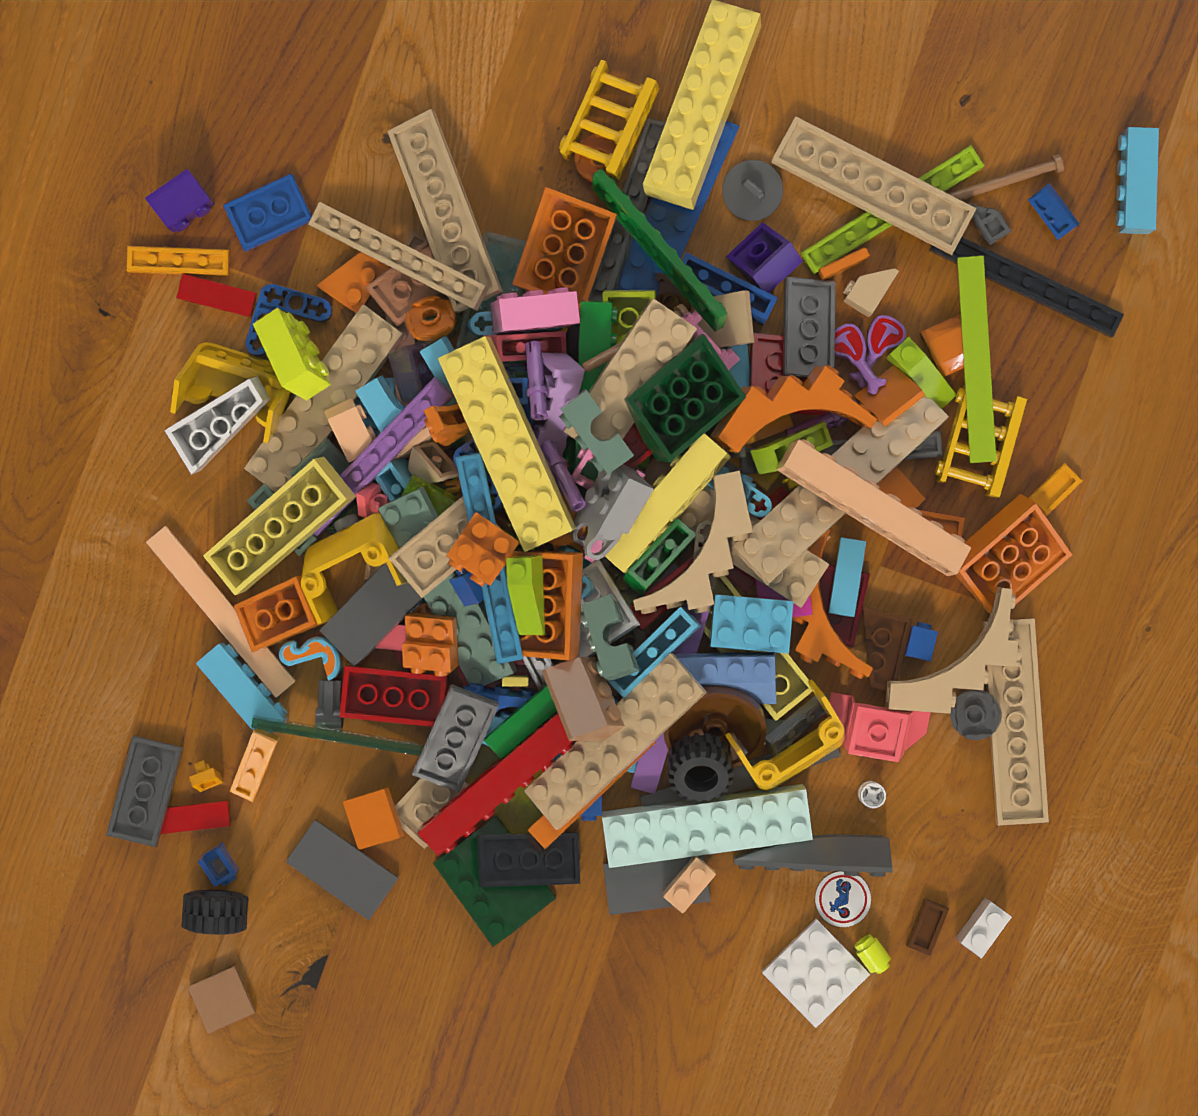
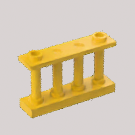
(624, 139)
(1005, 434)

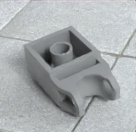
(611, 508)

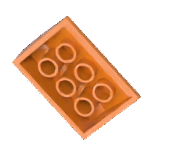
(564, 245)
(1012, 552)
(561, 606)

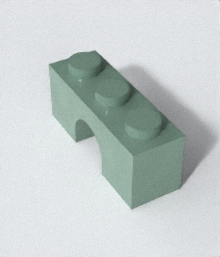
(607, 453)
(600, 617)

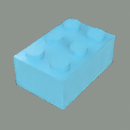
(751, 623)

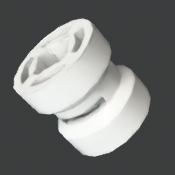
(874, 797)

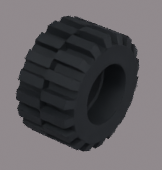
(700, 751)
(214, 912)

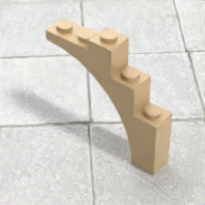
(729, 520)
(992, 647)

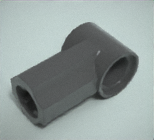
(329, 705)

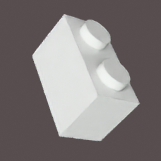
(983, 927)

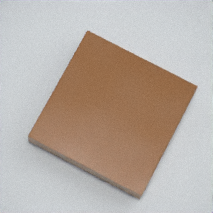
(221, 999)

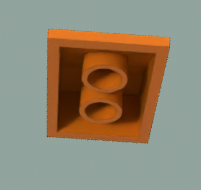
(275, 615)

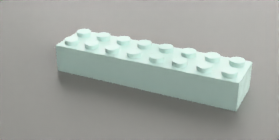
(706, 828)

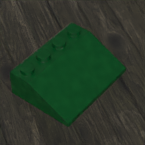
(683, 400)
(493, 909)

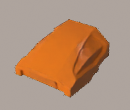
(945, 345)

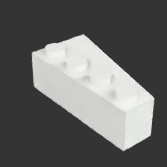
(209, 429)

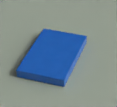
(268, 212)

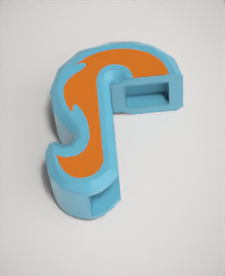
(313, 648)

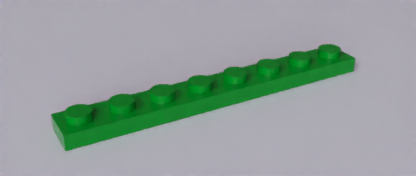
(659, 251)

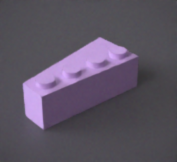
(563, 381)

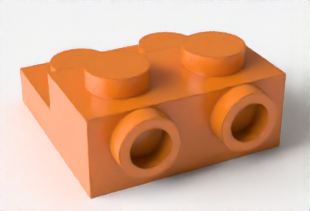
(481, 550)
(430, 644)

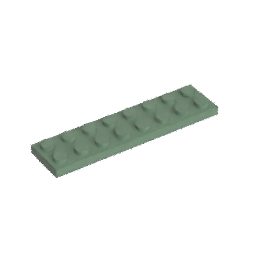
(476, 653)

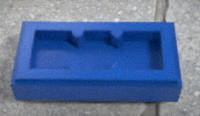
(1053, 211)

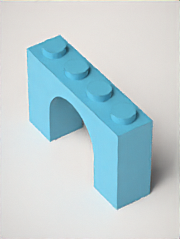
(380, 399)

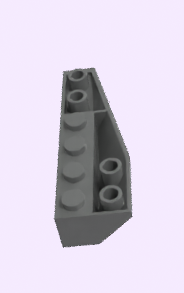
(824, 853)

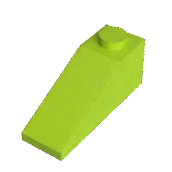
(922, 372)
(770, 454)
(527, 593)

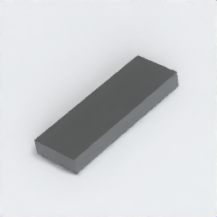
(794, 726)

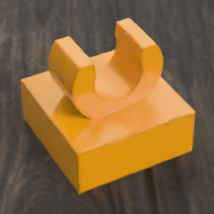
(205, 777)

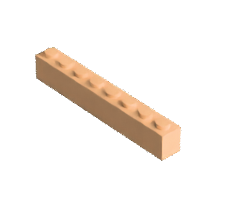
(873, 507)

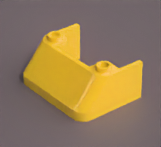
(218, 369)
(366, 536)
(800, 755)

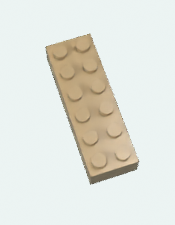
(645, 349)

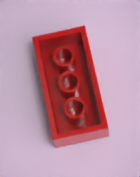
(392, 695)

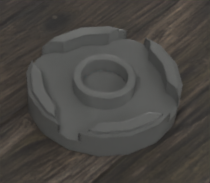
(976, 714)

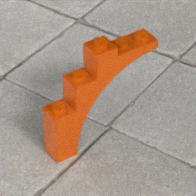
(786, 396)
(446, 423)
(820, 636)

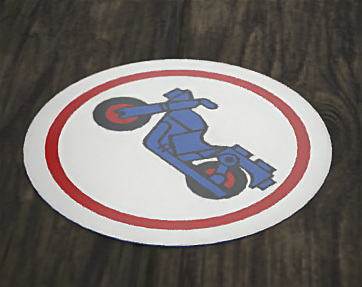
(843, 899)

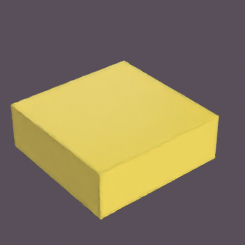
(515, 680)

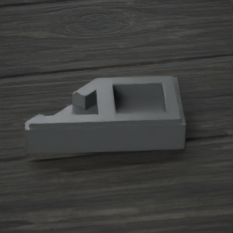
(990, 224)

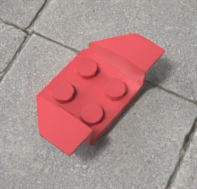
(878, 730)

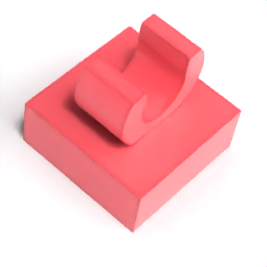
(370, 499)

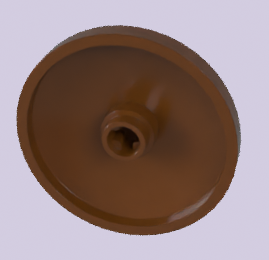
(719, 713)

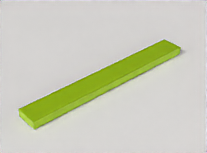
(868, 226)
(976, 359)

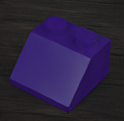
(180, 201)
(764, 258)

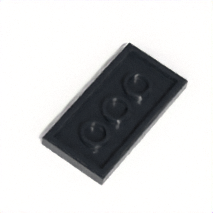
(523, 861)

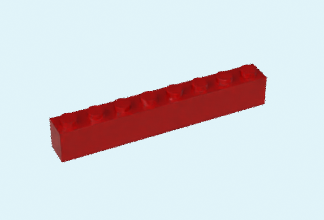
(495, 786)

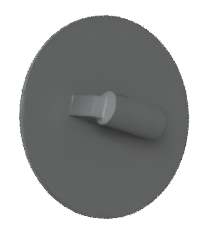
(752, 190)

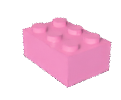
(534, 311)

